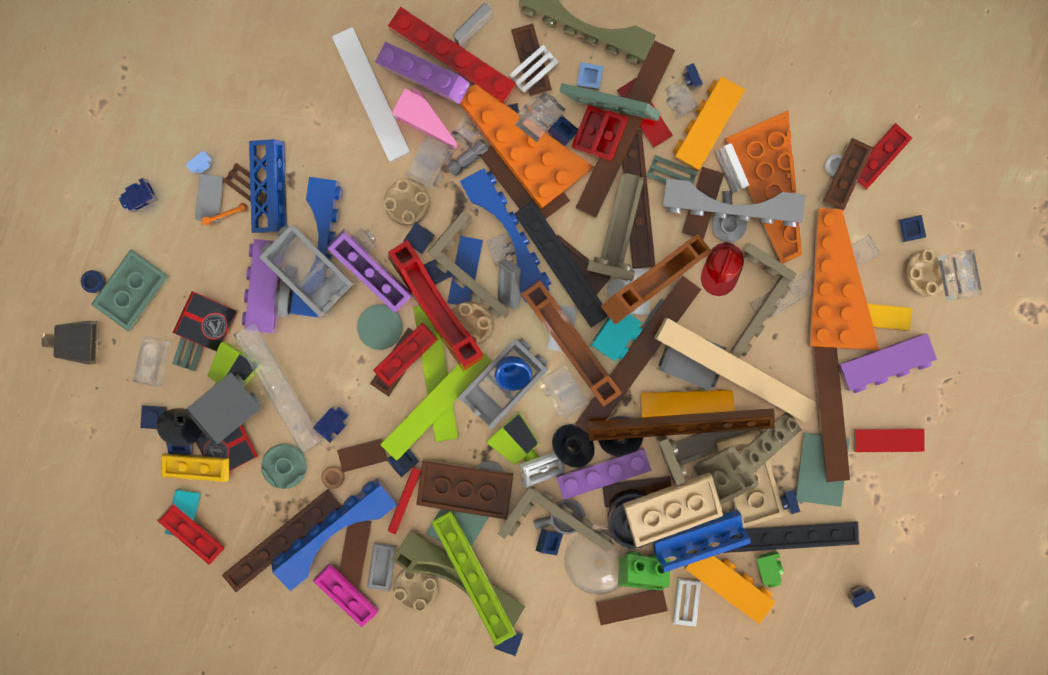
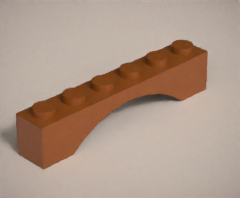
(655, 279)
(571, 342)

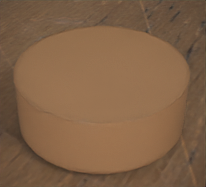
(333, 477)

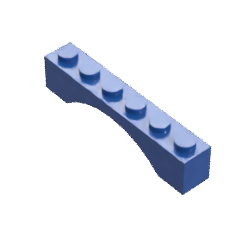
(482, 193)
(322, 199)
(368, 504)

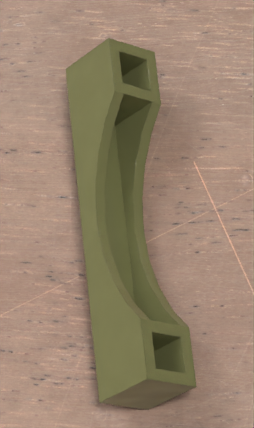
(629, 41)
(420, 556)

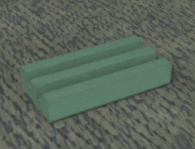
(693, 173)
(176, 361)

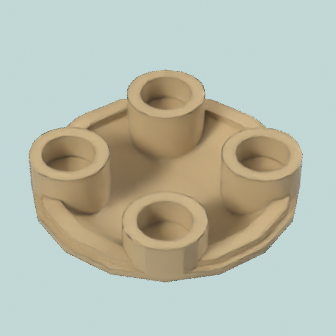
(406, 202)
(925, 272)
(474, 319)
(415, 591)

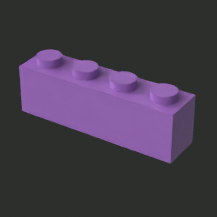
(422, 72)
(369, 270)
(261, 291)
(886, 362)
(603, 473)

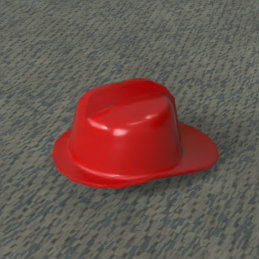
(722, 269)

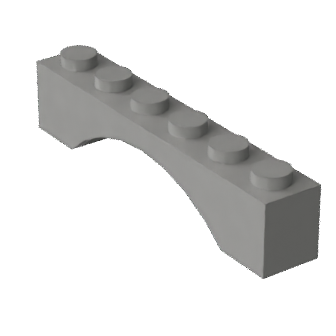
(783, 207)

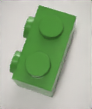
(642, 572)

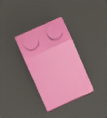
(418, 114)

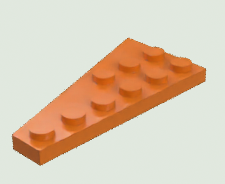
(541, 166)
(769, 169)
(838, 299)

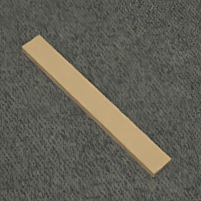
(735, 370)

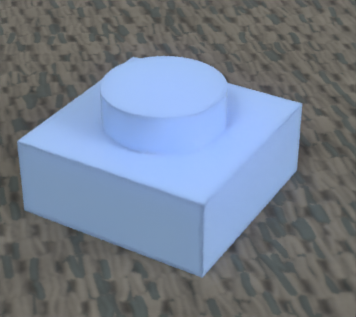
(590, 76)
(200, 162)

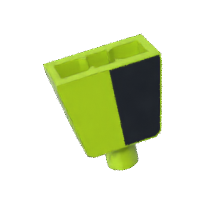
(230, 360)
(515, 440)

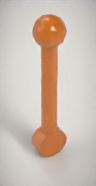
(207, 220)

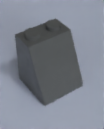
(686, 369)
(223, 408)

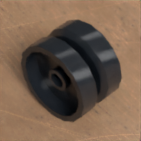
(617, 518)

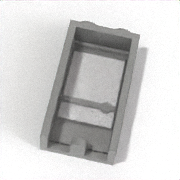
(305, 269)
(492, 401)

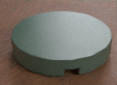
(379, 327)
(284, 466)

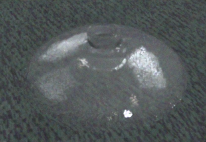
(581, 566)

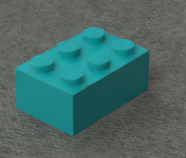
(613, 338)

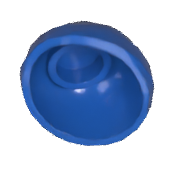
(512, 373)

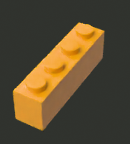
(709, 123)
(682, 403)
(733, 586)

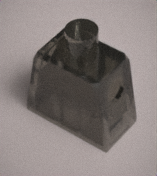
(73, 341)

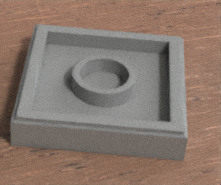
(473, 24)

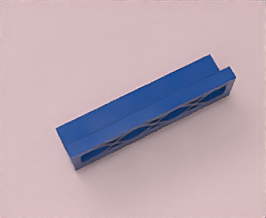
(275, 185)
(698, 538)

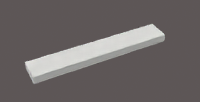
(371, 94)

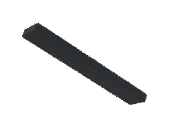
(561, 263)
(800, 536)

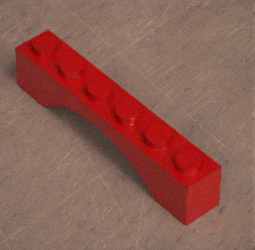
(451, 54)
(434, 306)

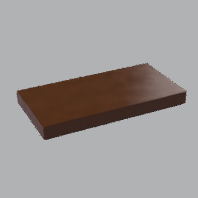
(514, 187)
(465, 489)

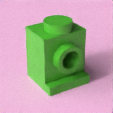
(769, 568)

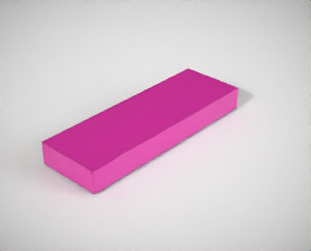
(345, 595)

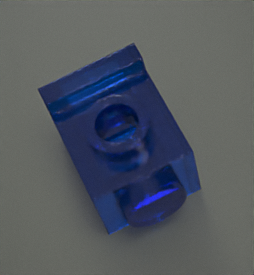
(138, 196)
(331, 423)

